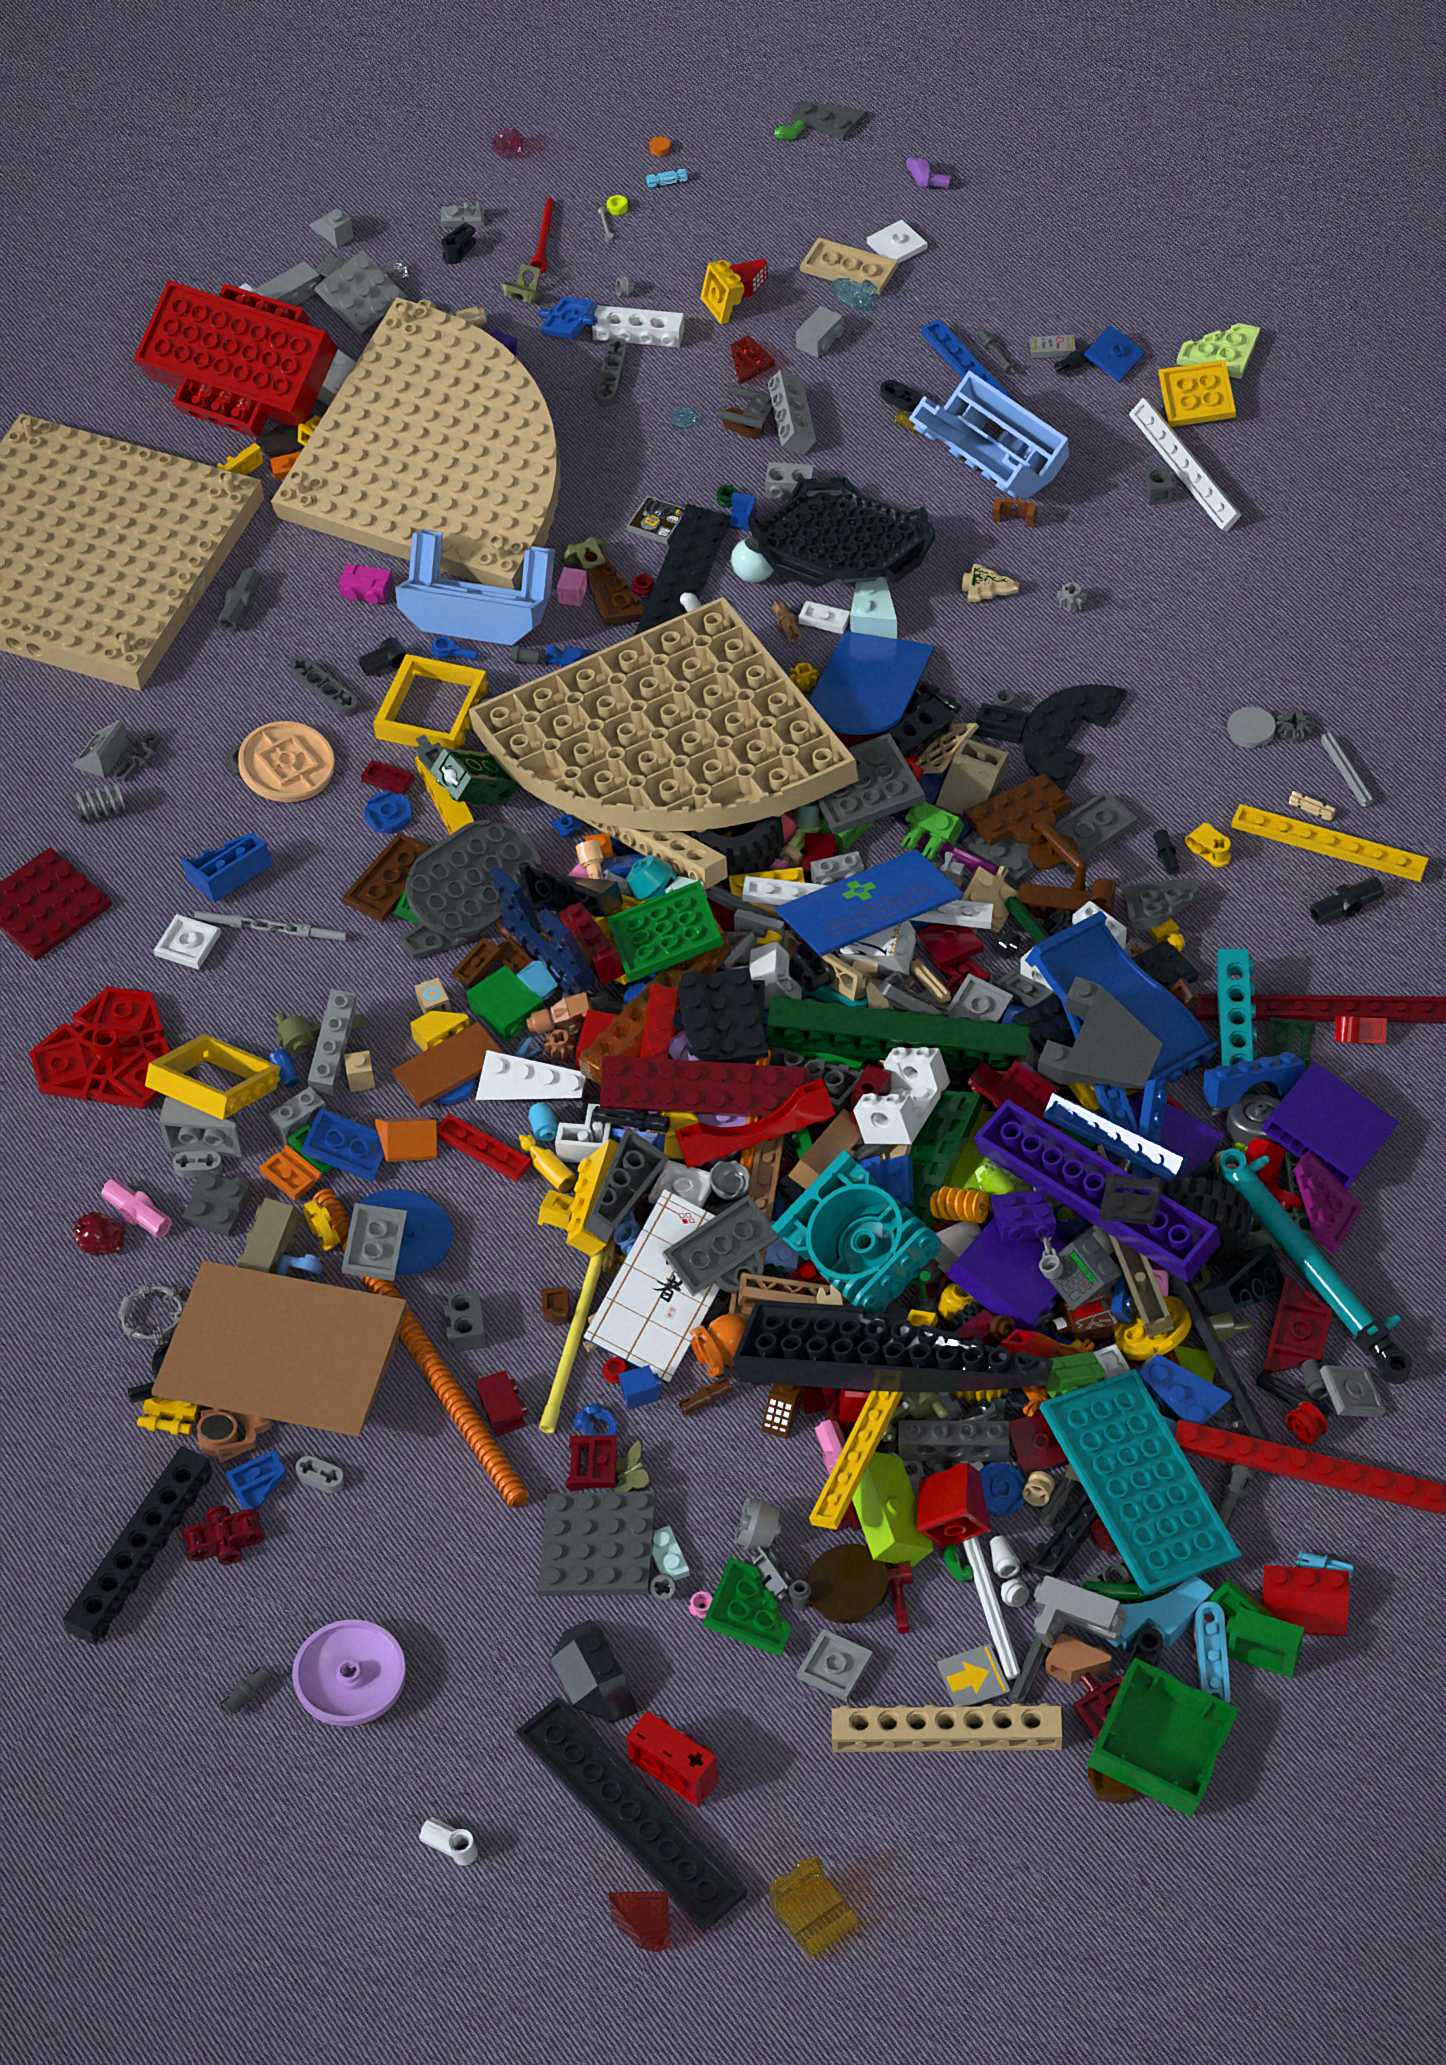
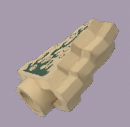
(987, 584)

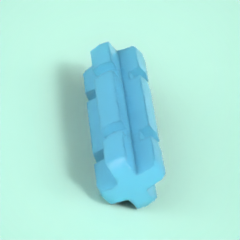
(666, 178)

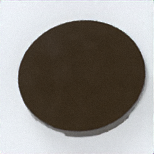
(847, 1583)

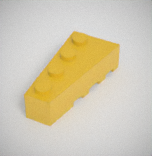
(590, 1180)

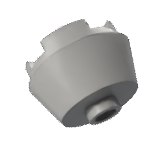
(758, 1524)

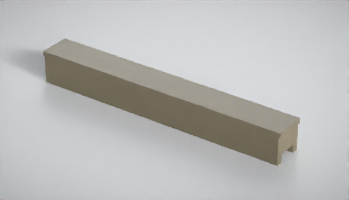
(1141, 1284)

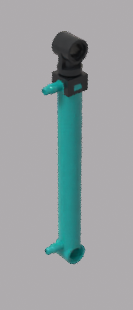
(1370, 1333)

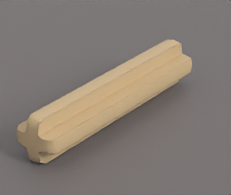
(930, 981)

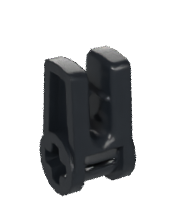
(458, 243)

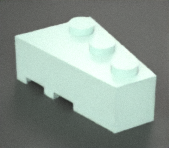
(873, 609)

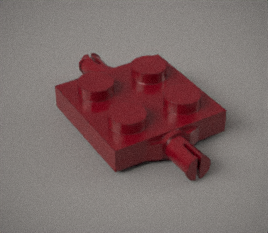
(1096, 1703)

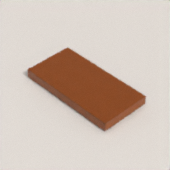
(445, 1065)

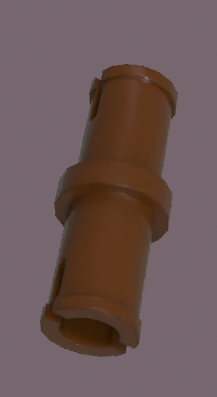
(705, 1396)

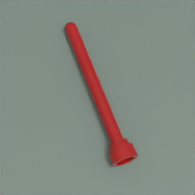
(539, 259)

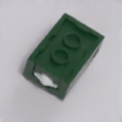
(473, 777)

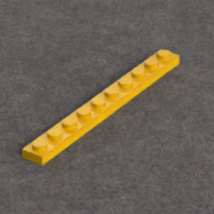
(860, 1447)

